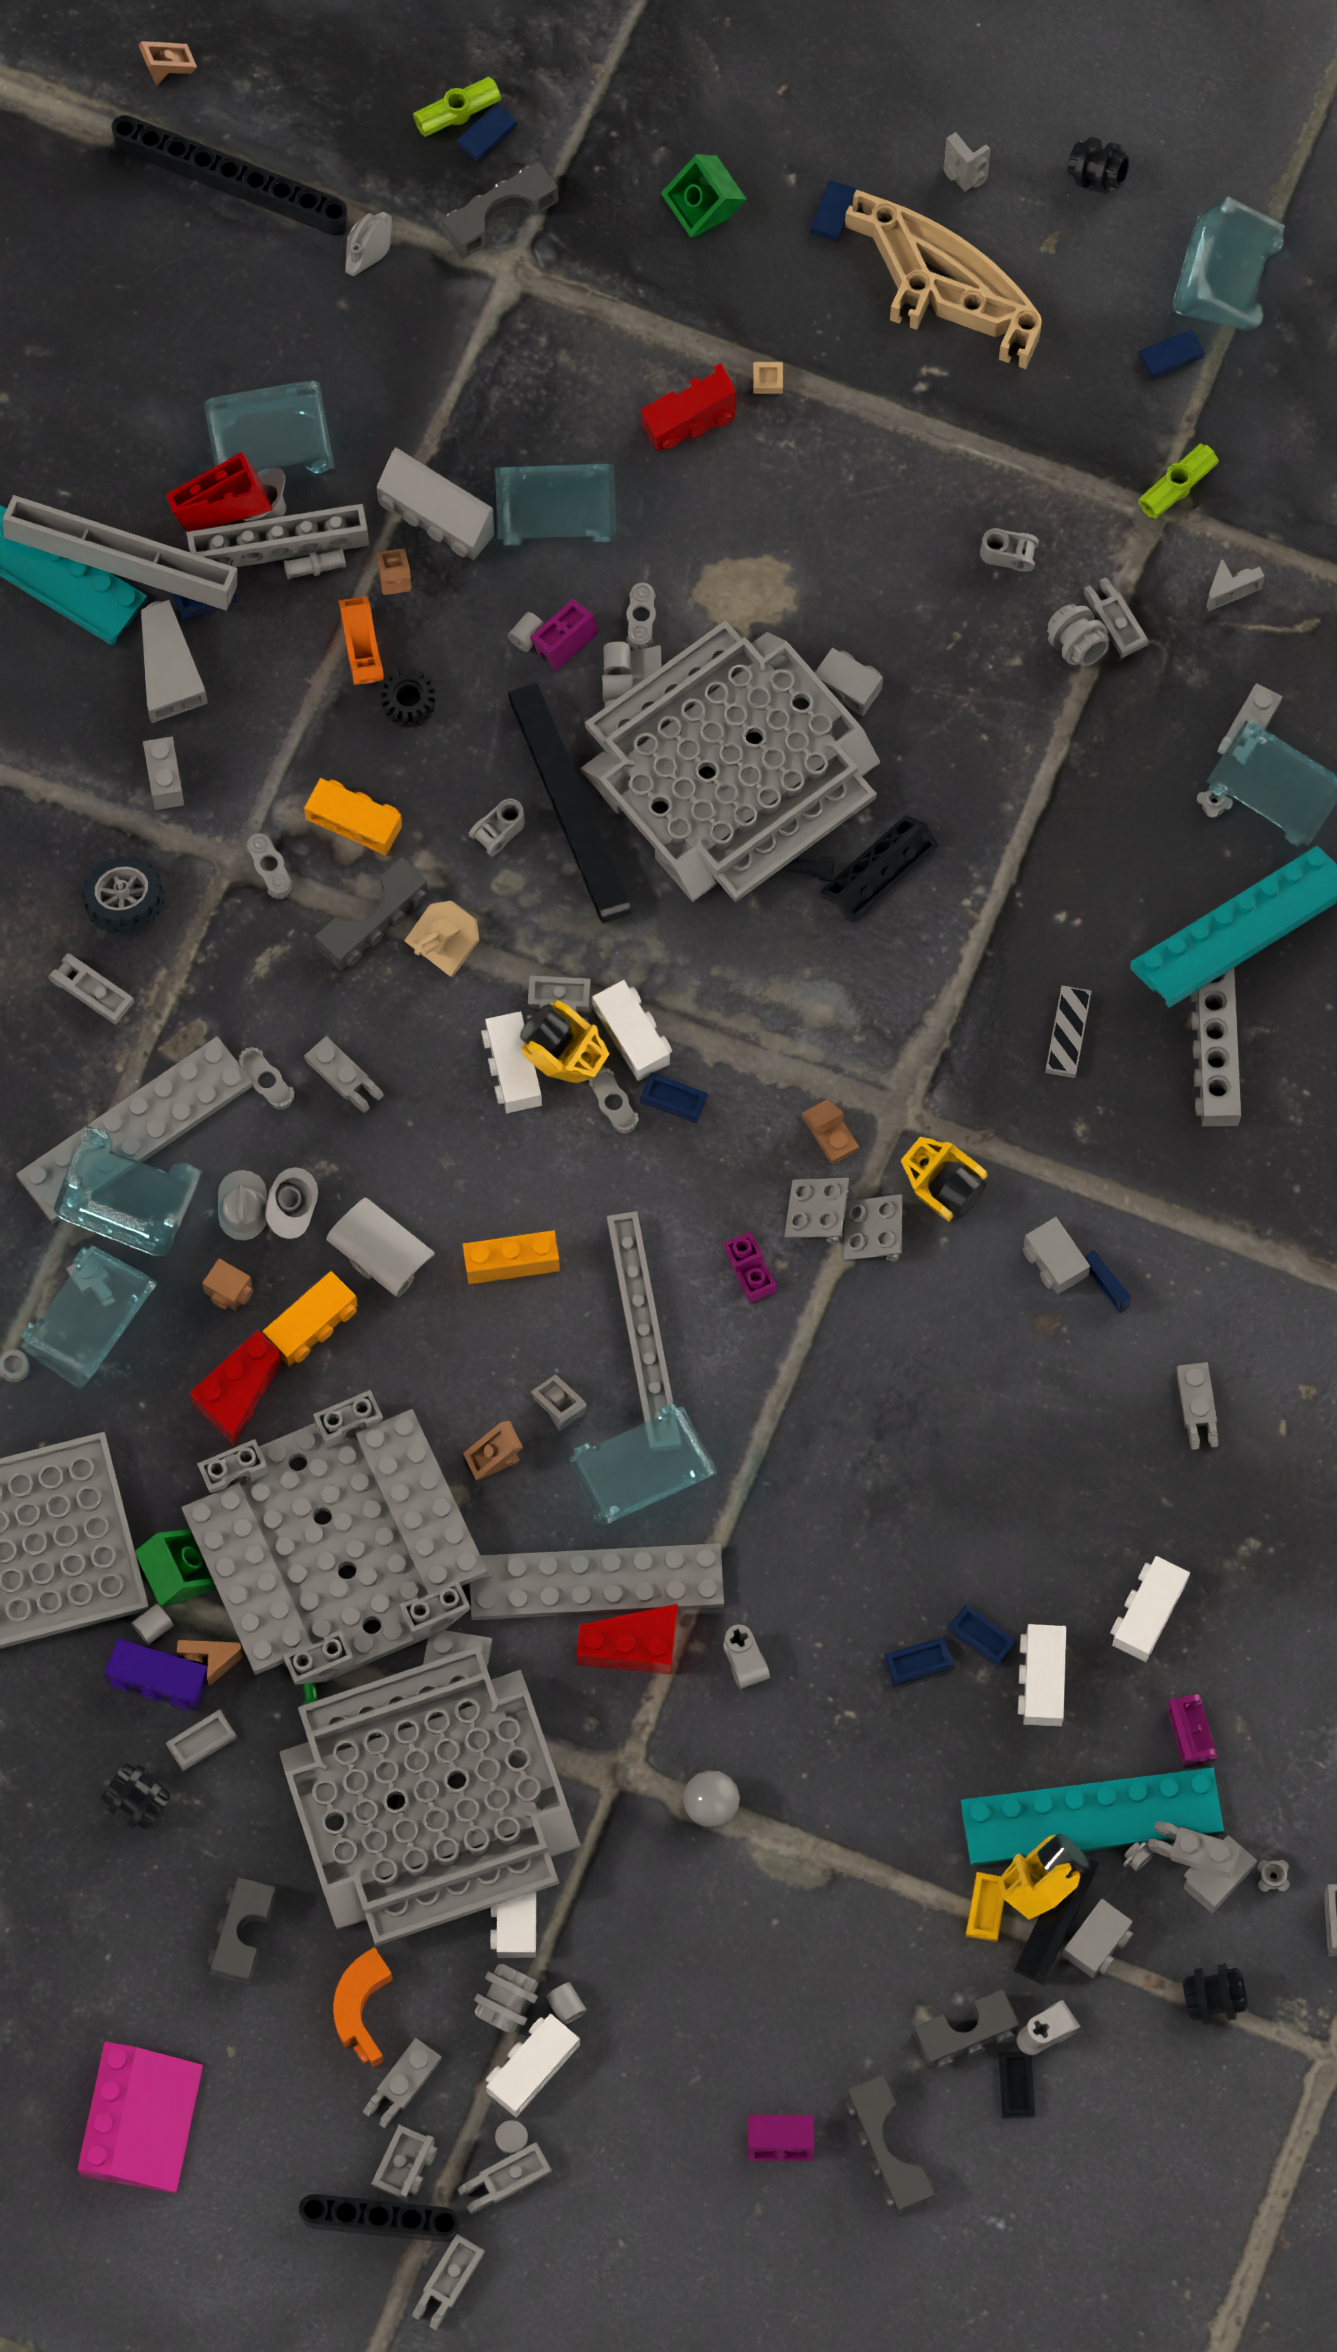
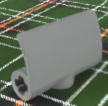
(626, 668)
(379, 1246)

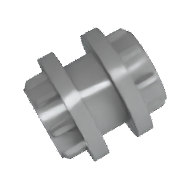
(1078, 635)
(505, 1998)

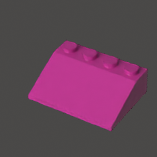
(139, 2118)

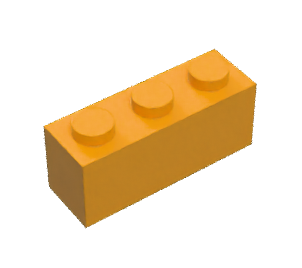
(353, 816)
(511, 1257)
(311, 1318)

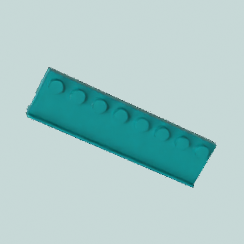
(73, 589)
(1240, 927)
(1091, 1814)

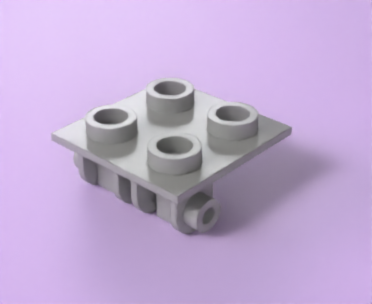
(817, 1208)
(873, 1228)

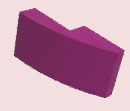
(750, 1267)

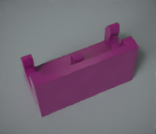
(565, 634)
(1191, 1730)
(780, 2137)

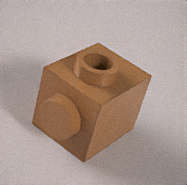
(227, 1286)

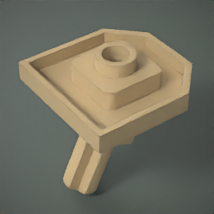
(444, 936)

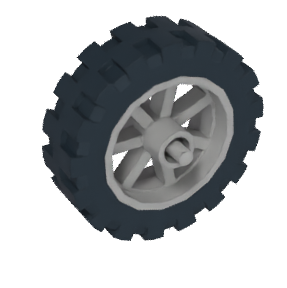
(123, 876)

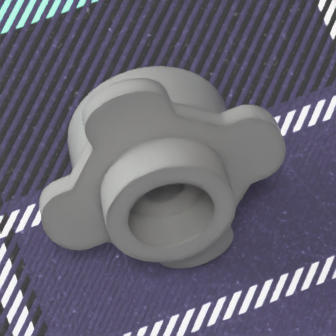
(1213, 809)
(1137, 1856)
(1266, 1869)

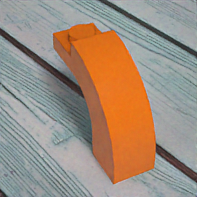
(360, 640)
(356, 1985)

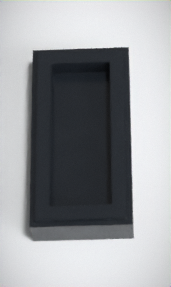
(1016, 2085)

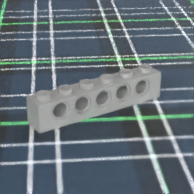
(282, 537)
(1213, 1109)

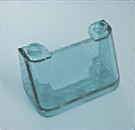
(1227, 265)
(271, 427)
(555, 502)
(1275, 781)
(124, 1195)
(87, 1315)
(641, 1465)

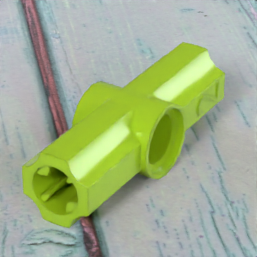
(443, 114)
(1167, 492)

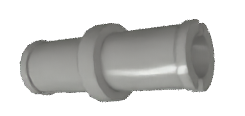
(314, 564)

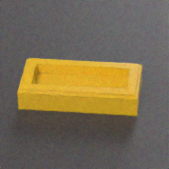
(985, 1908)

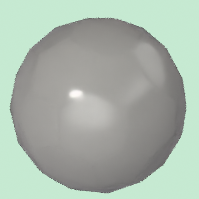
(711, 1798)

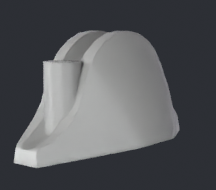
(368, 242)

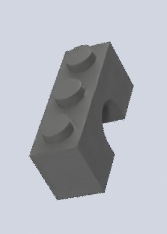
(248, 1903)
(942, 2044)

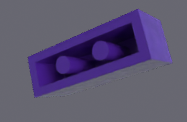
(156, 1675)

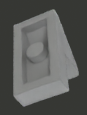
(1229, 588)
(559, 1401)

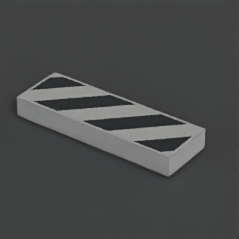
(1068, 1031)

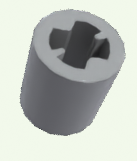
(523, 630)
(152, 1624)
(566, 2003)

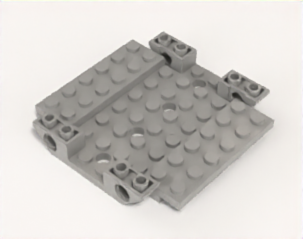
(765, 796)
(387, 1522)
(446, 1845)

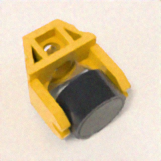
(580, 1057)
(961, 1189)
(1043, 1876)

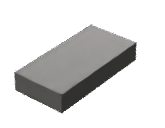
(201, 1740)

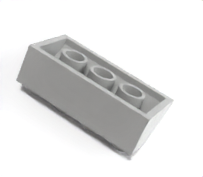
(435, 505)

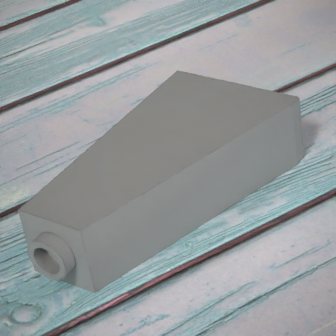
(169, 668)

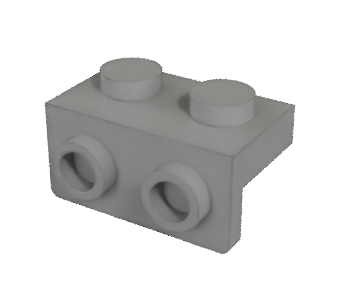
(963, 165)
(404, 2162)

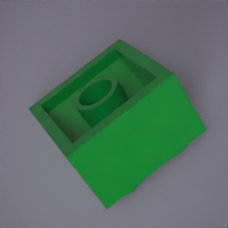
(703, 194)
(174, 1567)

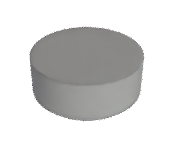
(14, 1365)
(511, 2137)

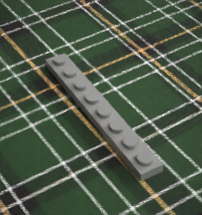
(640, 1313)

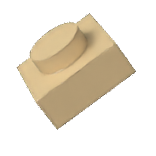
(767, 377)

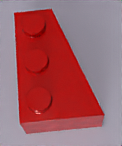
(692, 411)
(220, 496)
(236, 1386)
(630, 1641)

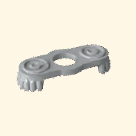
(641, 631)
(278, 880)
(255, 1065)
(604, 1085)

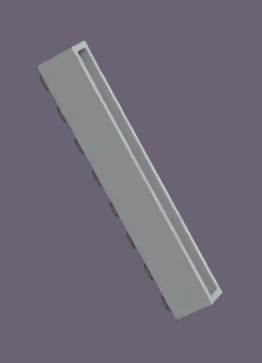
(119, 552)

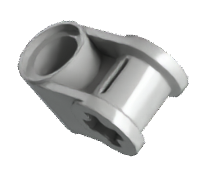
(1011, 549)
(494, 830)
(747, 1661)
(1047, 2029)

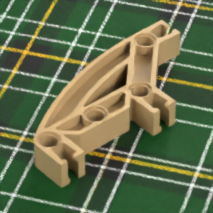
(976, 280)

